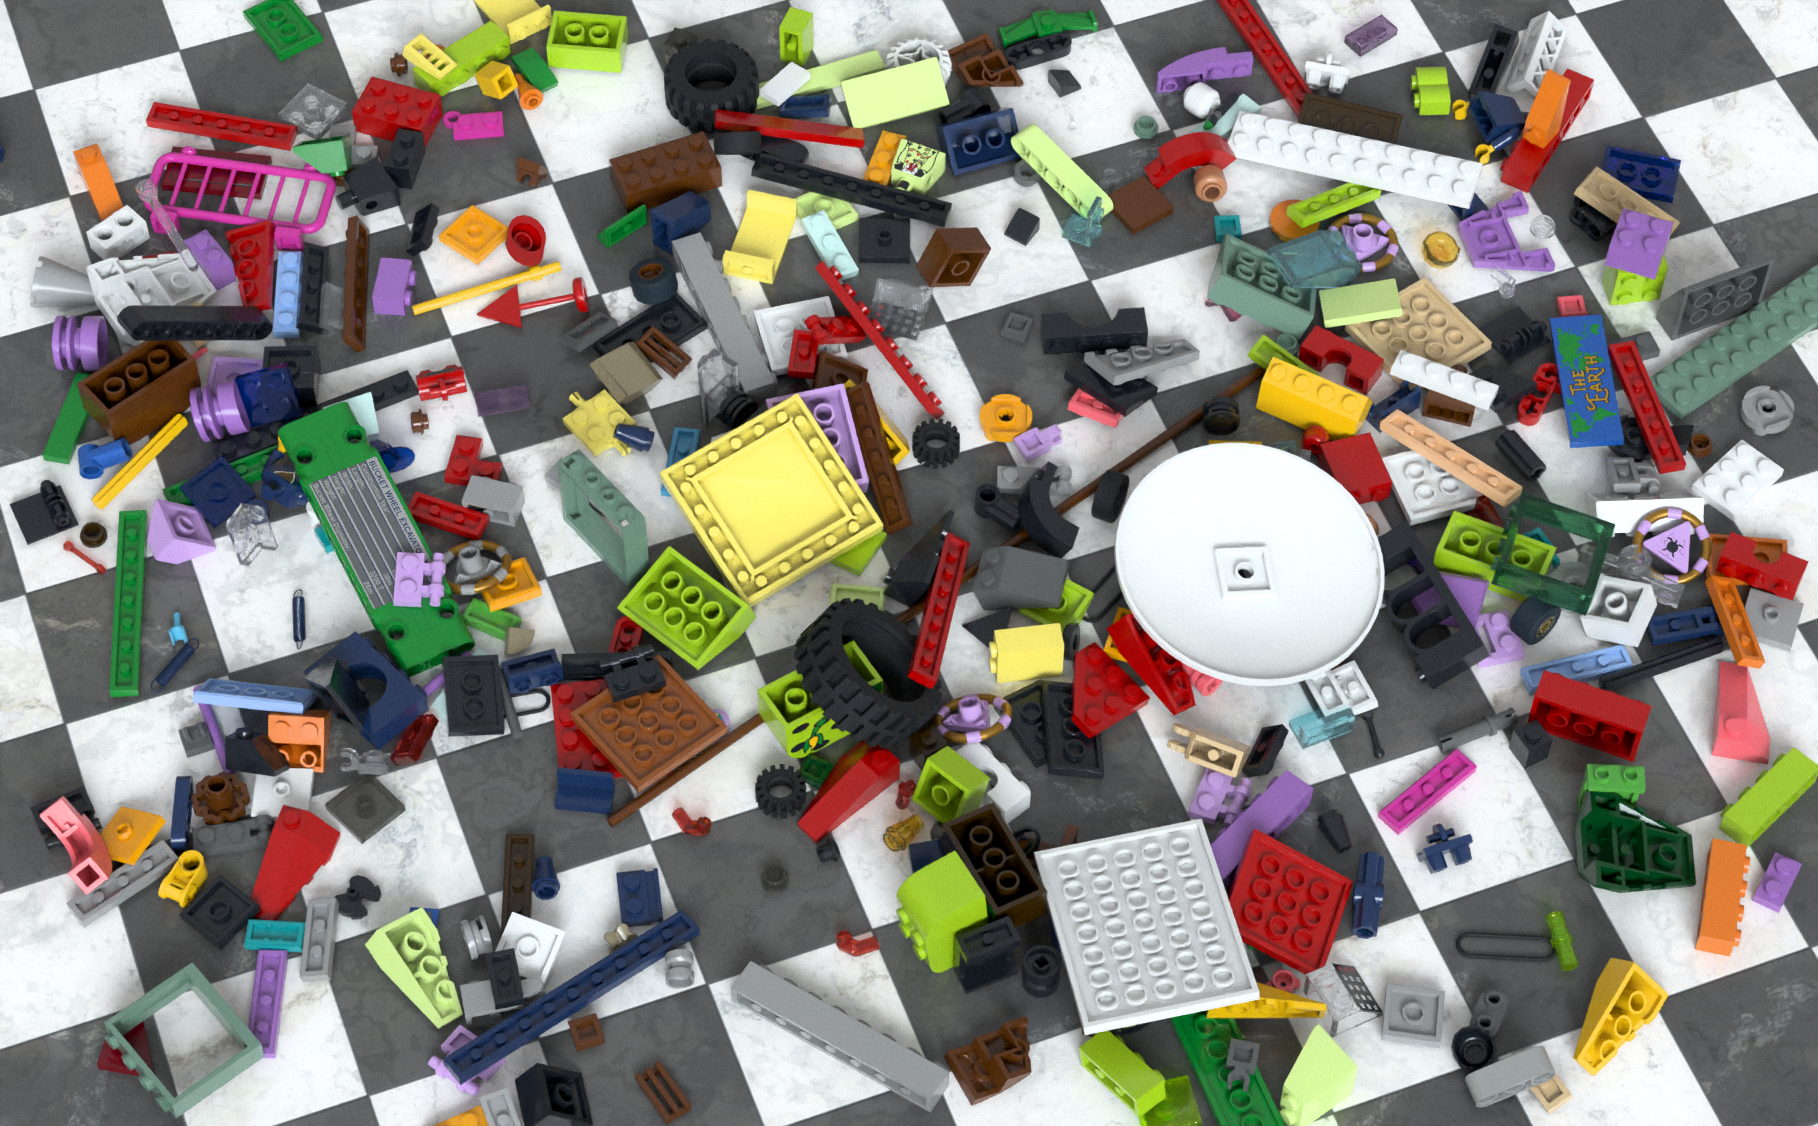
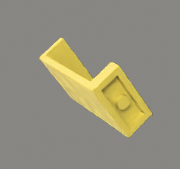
(516, 17)
(761, 237)

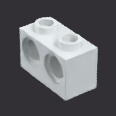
(118, 234)

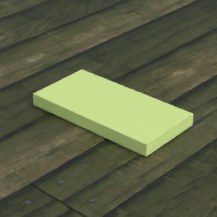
(895, 93)

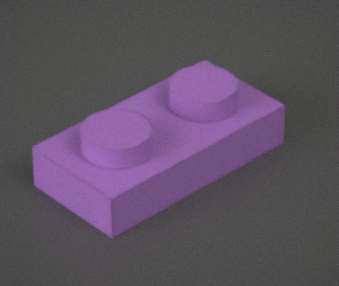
(1777, 882)

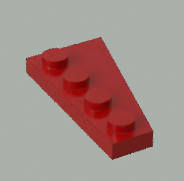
(253, 259)

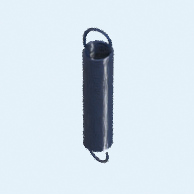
(298, 619)
(175, 665)

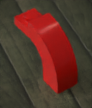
(1187, 152)

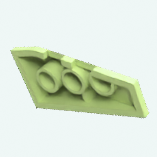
(413, 960)

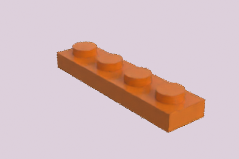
(1735, 622)

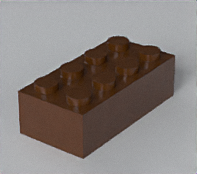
(665, 172)

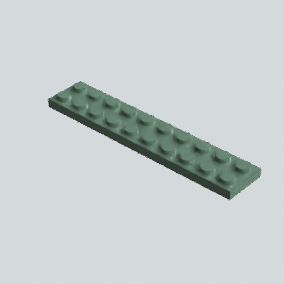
(1739, 346)

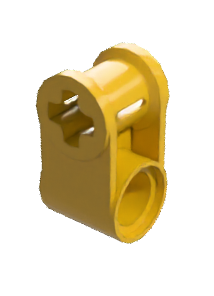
(182, 883)

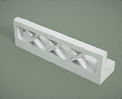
(1533, 50)

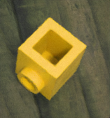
(496, 80)

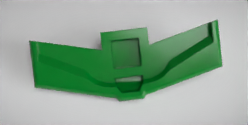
(1046, 23)

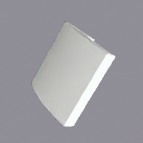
(1341, 690)

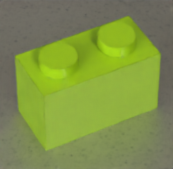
(796, 36)

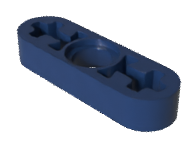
(182, 813)

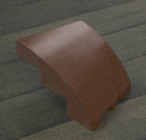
(982, 65)
(992, 1061)

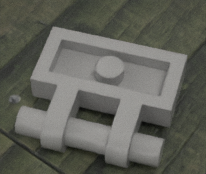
(1630, 477)

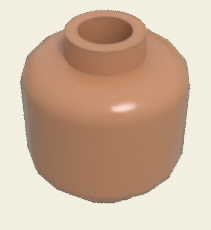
(1210, 183)

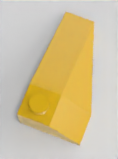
(1272, 1004)
(1618, 1008)

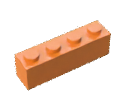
(1721, 897)

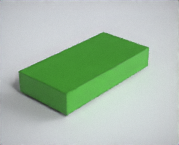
(492, 623)

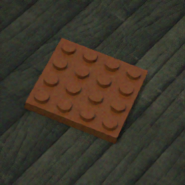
(651, 730)

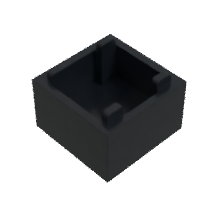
(304, 368)

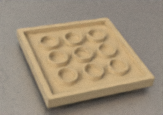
(1427, 328)

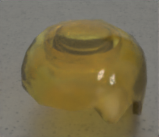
(1440, 250)

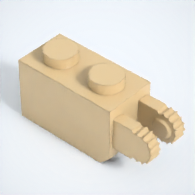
(1211, 750)

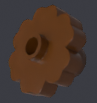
(220, 799)

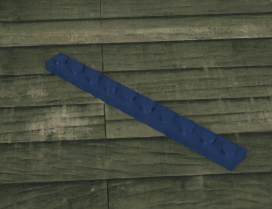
(570, 997)

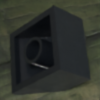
(552, 1097)

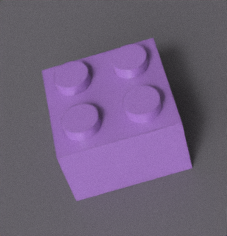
(1639, 243)

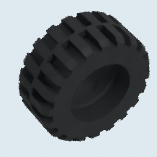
(705, 63)

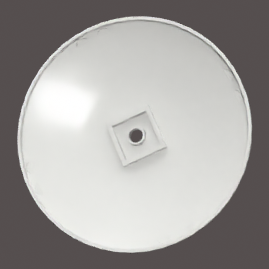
(1260, 512)

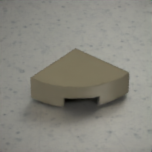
(517, 640)

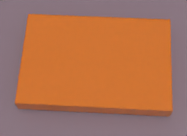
(1766, 551)

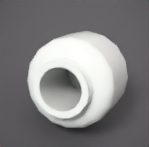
(1201, 100)

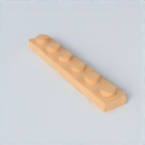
(1451, 458)

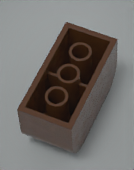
(140, 389)

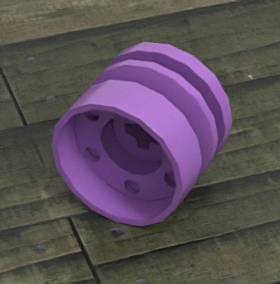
(75, 343)
(214, 411)

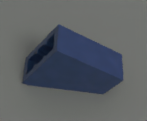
(679, 219)

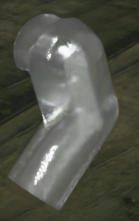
(1507, 283)

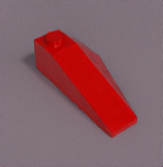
(293, 855)

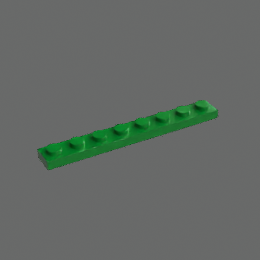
(128, 603)

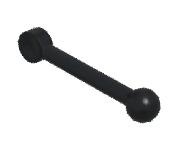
(1368, 716)

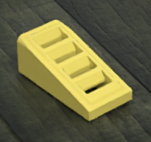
(423, 43)

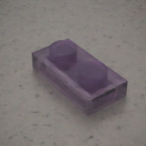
(1370, 35)

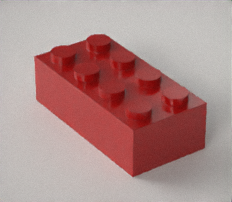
(1589, 715)

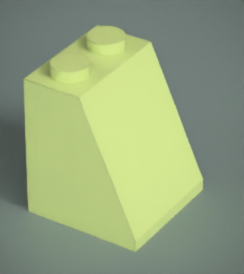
(1317, 1080)

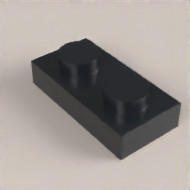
(422, 230)
(1265, 750)
(504, 978)

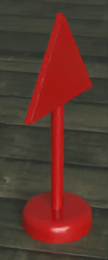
(507, 307)

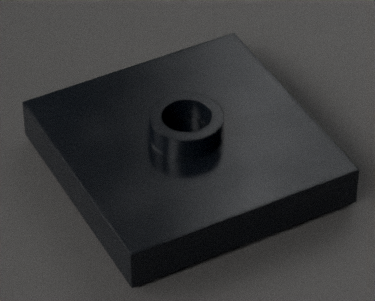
(884, 240)
(220, 912)

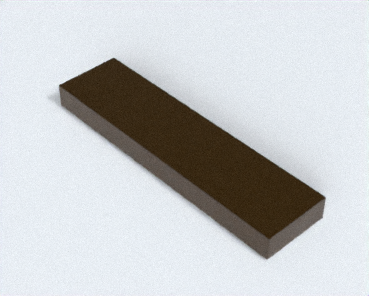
(517, 876)

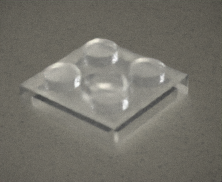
(313, 111)

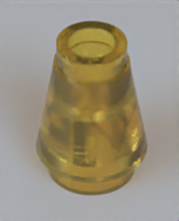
(902, 833)

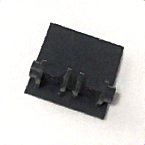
(1515, 334)
(44, 513)

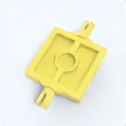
(596, 421)

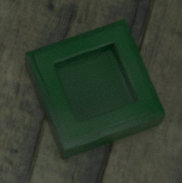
(816, 770)

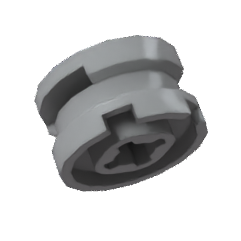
(476, 937)

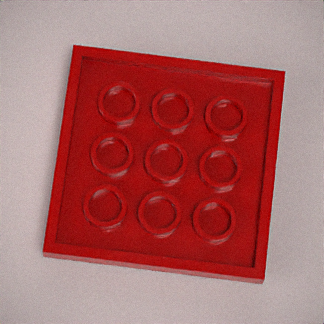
(573, 746)
(1287, 903)

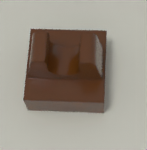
(531, 169)

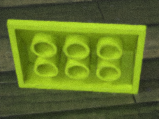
(687, 609)

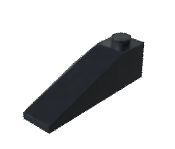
(916, 568)

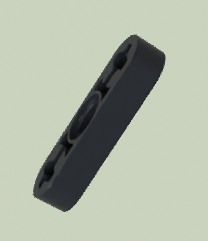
(1054, 47)

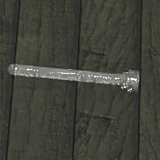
(148, 192)

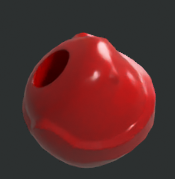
(1313, 438)

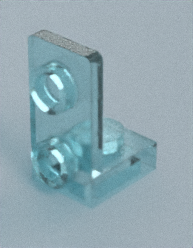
(1083, 229)

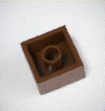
(953, 257)

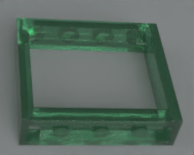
(1542, 586)

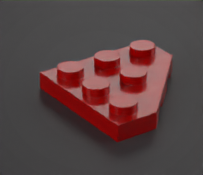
(1101, 692)

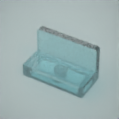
(1315, 728)

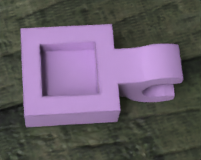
(1036, 443)

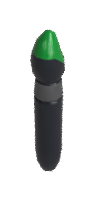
(1211, 121)

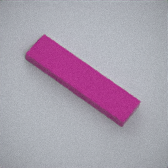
(1427, 791)

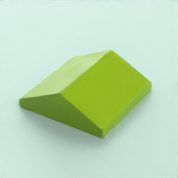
(1072, 608)

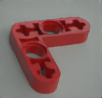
(1544, 384)

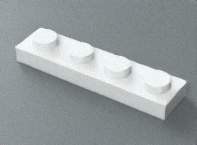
(1444, 380)

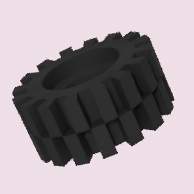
(932, 455)
(785, 804)

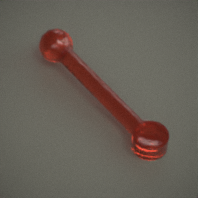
(69, 546)

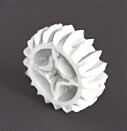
(916, 51)

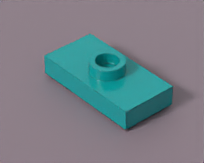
(274, 935)

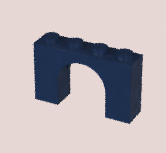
(401, 700)

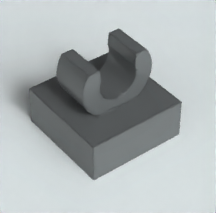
(196, 739)

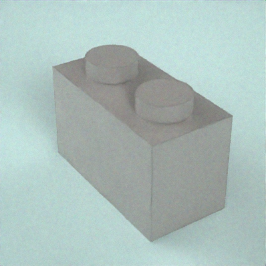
(495, 498)

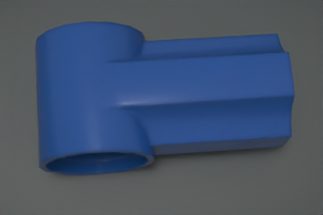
(96, 458)

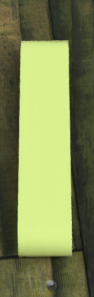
(1059, 170)

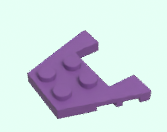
(1493, 244)

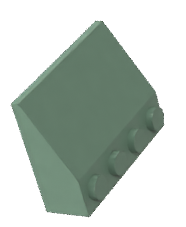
(1254, 287)

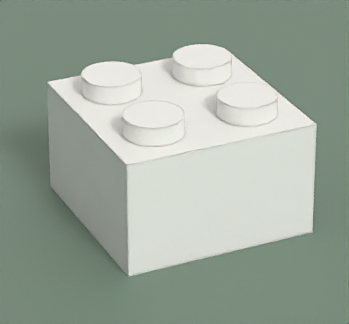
(1619, 611)

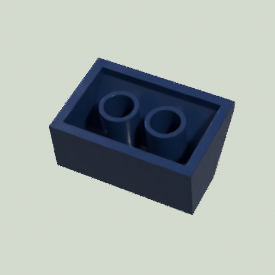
(978, 140)

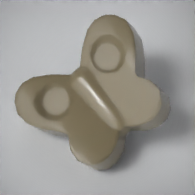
(619, 937)

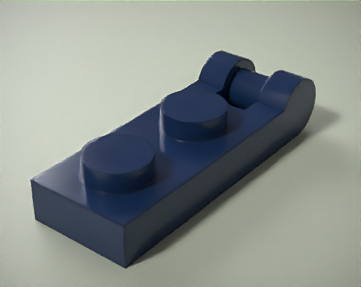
(1684, 626)

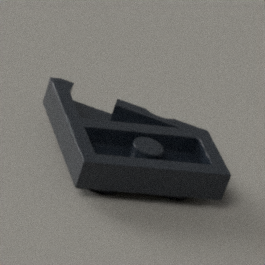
(1511, 386)

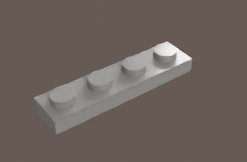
(123, 883)

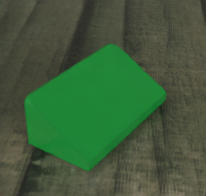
(623, 227)

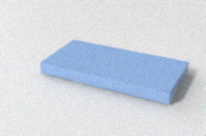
(254, 696)

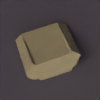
(626, 373)

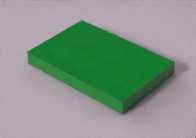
(283, 27)

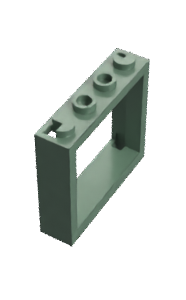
(584, 481)
(156, 999)

